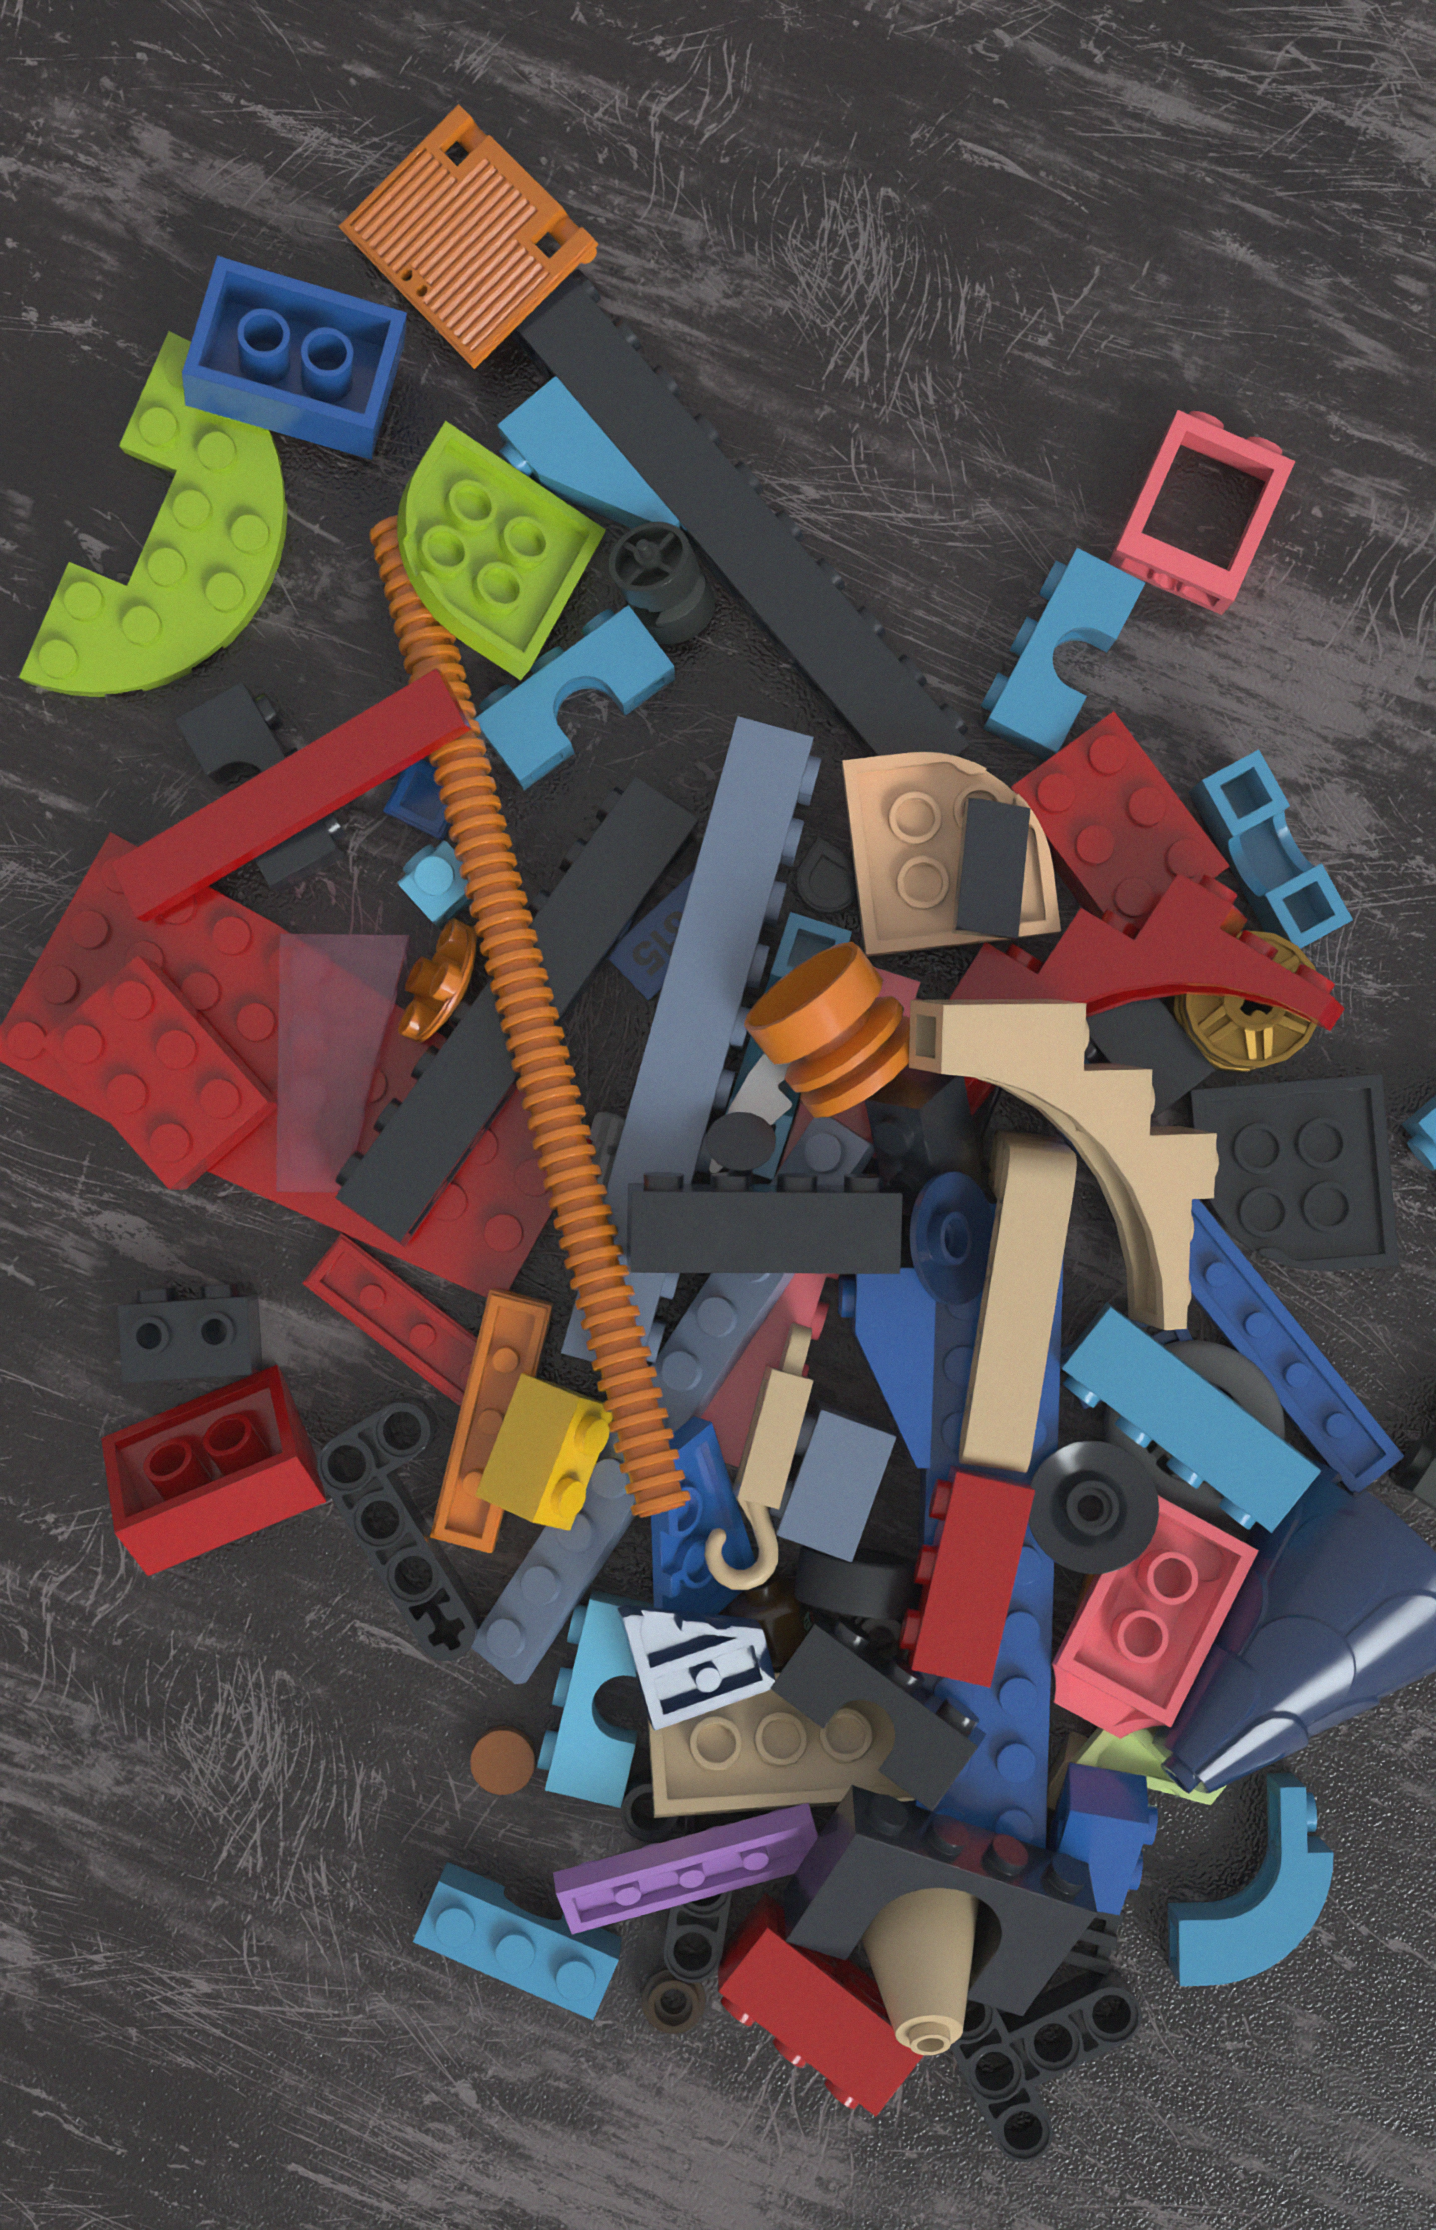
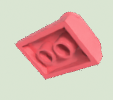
(1150, 1625)

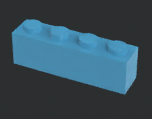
(1189, 1418)

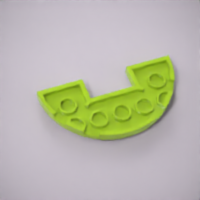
(200, 566)

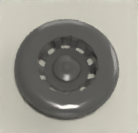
(1246, 1386)

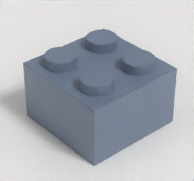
(833, 1480)

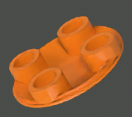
(439, 982)

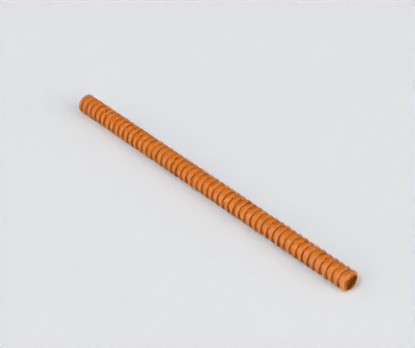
(539, 1057)

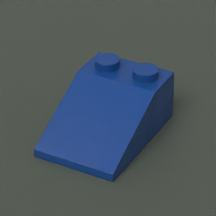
(896, 1336)

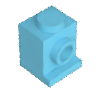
(435, 883)

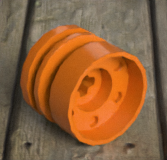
(832, 1030)

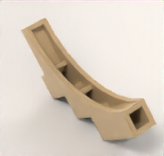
(1106, 1113)

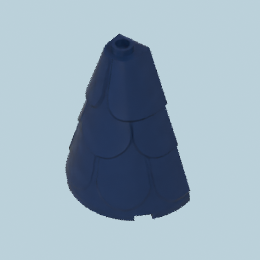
(1315, 1636)

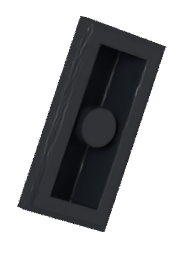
(991, 869)

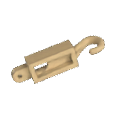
(767, 1461)

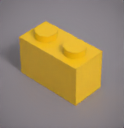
(545, 1453)

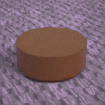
(503, 1760)

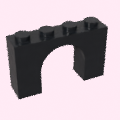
(891, 1848)

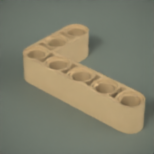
(1034, 1197)

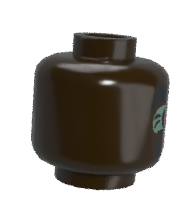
(779, 1614)

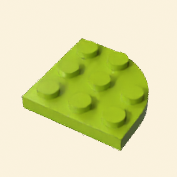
(490, 549)

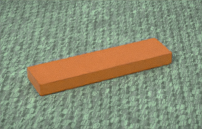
(507, 1345)

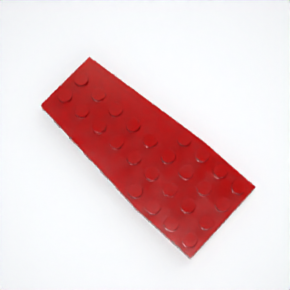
(230, 973)

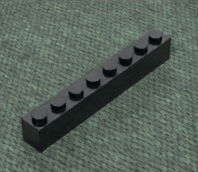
(472, 1076)

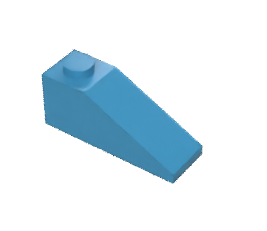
(576, 460)

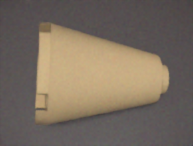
(923, 1964)

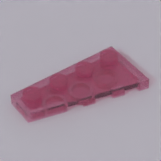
(329, 1044)

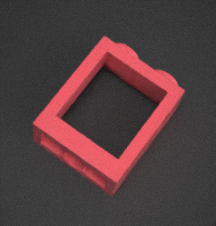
(1176, 569)

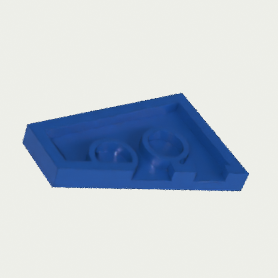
(680, 1534)

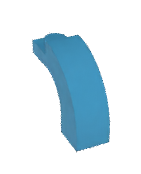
(1268, 1917)

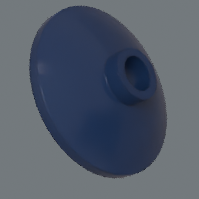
(951, 1237)

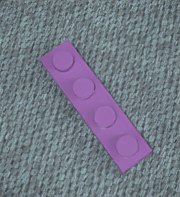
(685, 1868)

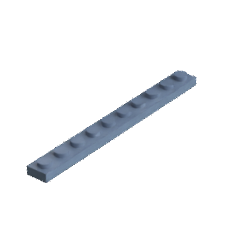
(689, 1374)

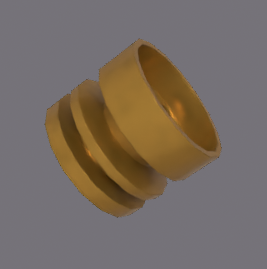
(1242, 1040)

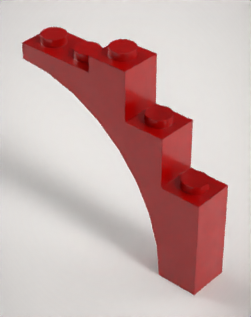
(1180, 950)

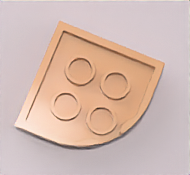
(907, 850)

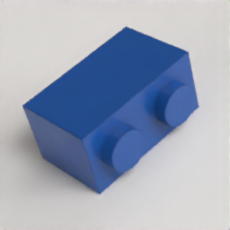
(1104, 1822)

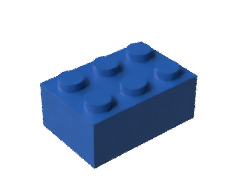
(293, 357)

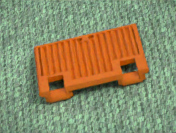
(467, 237)

